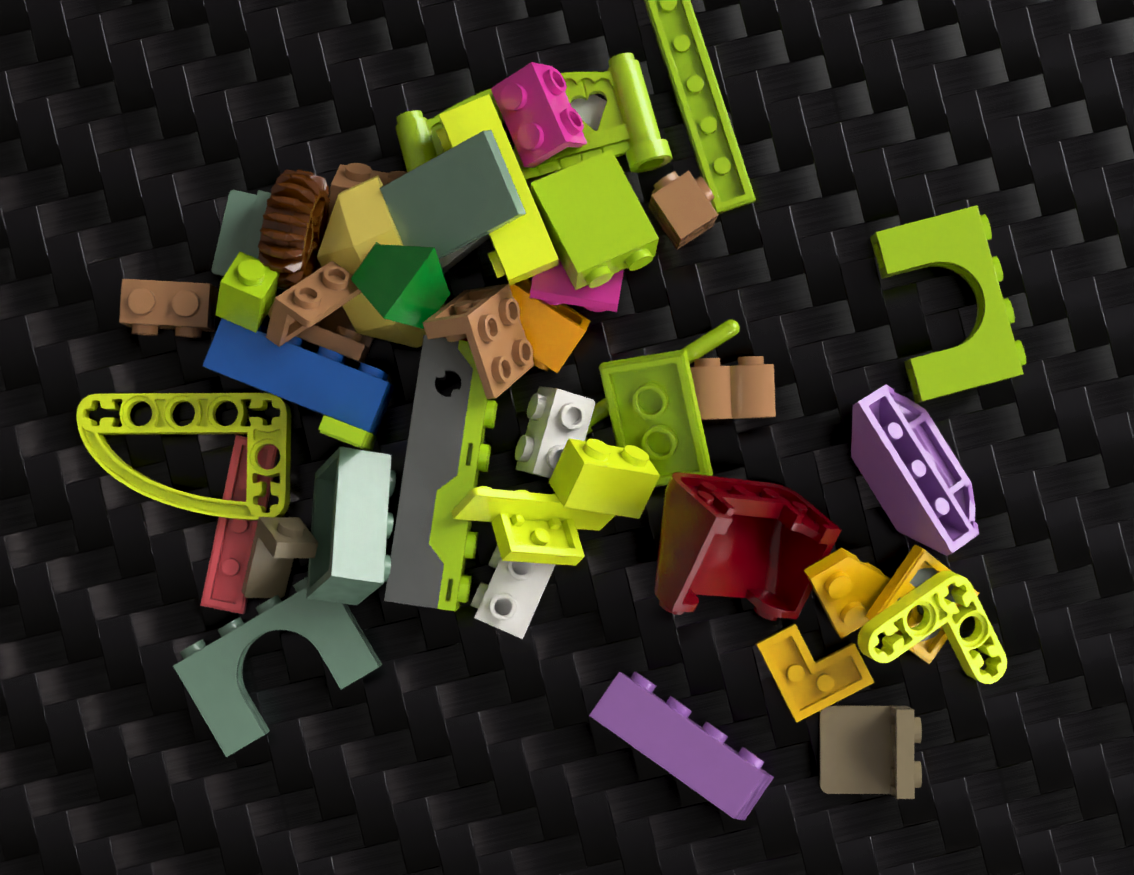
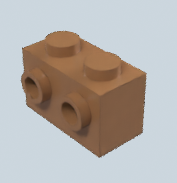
(682, 207)
(168, 305)

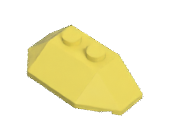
(354, 227)

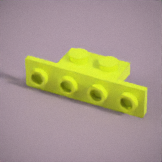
(530, 524)

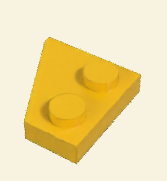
(846, 589)

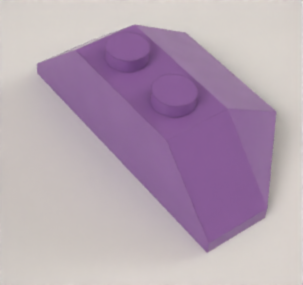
(912, 471)

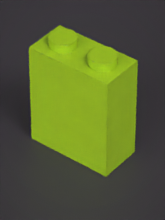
(594, 220)

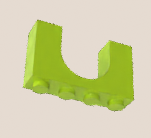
(959, 244)

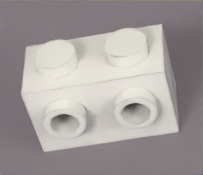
(511, 594)

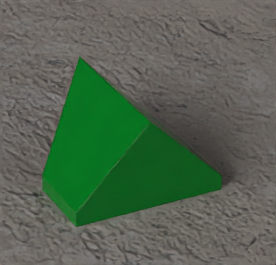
(402, 282)

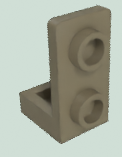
(272, 554)

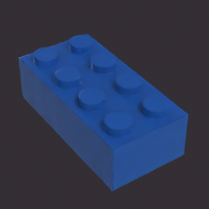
(300, 376)

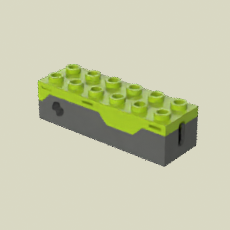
(438, 472)

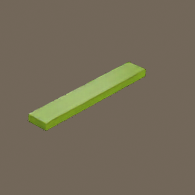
(700, 103)

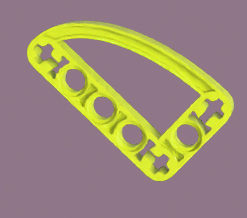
(204, 422)

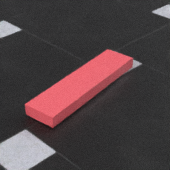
(234, 536)

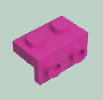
(538, 113)

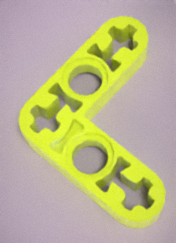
(937, 613)

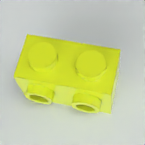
(604, 478)

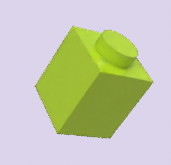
(247, 292)

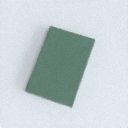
(454, 197)

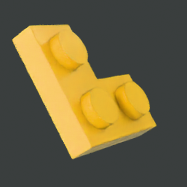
(810, 684)

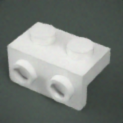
(553, 419)

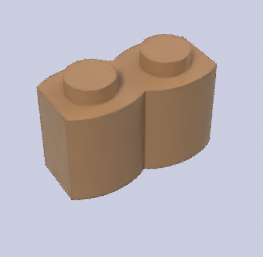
(735, 390)

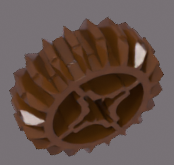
(294, 226)

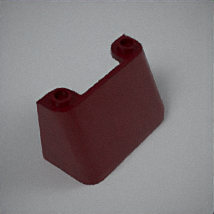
(738, 543)

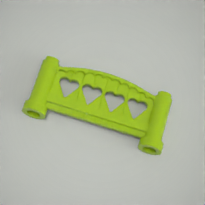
(625, 126)

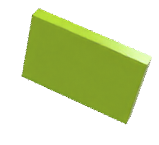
(658, 411)

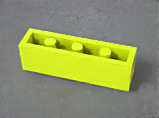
(523, 244)

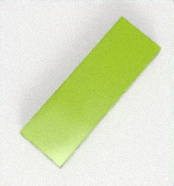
(347, 433)

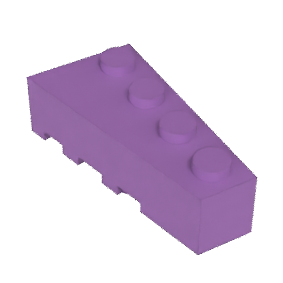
(681, 746)

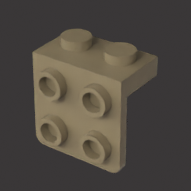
(869, 750)

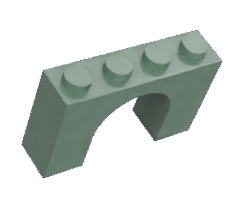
(215, 670)

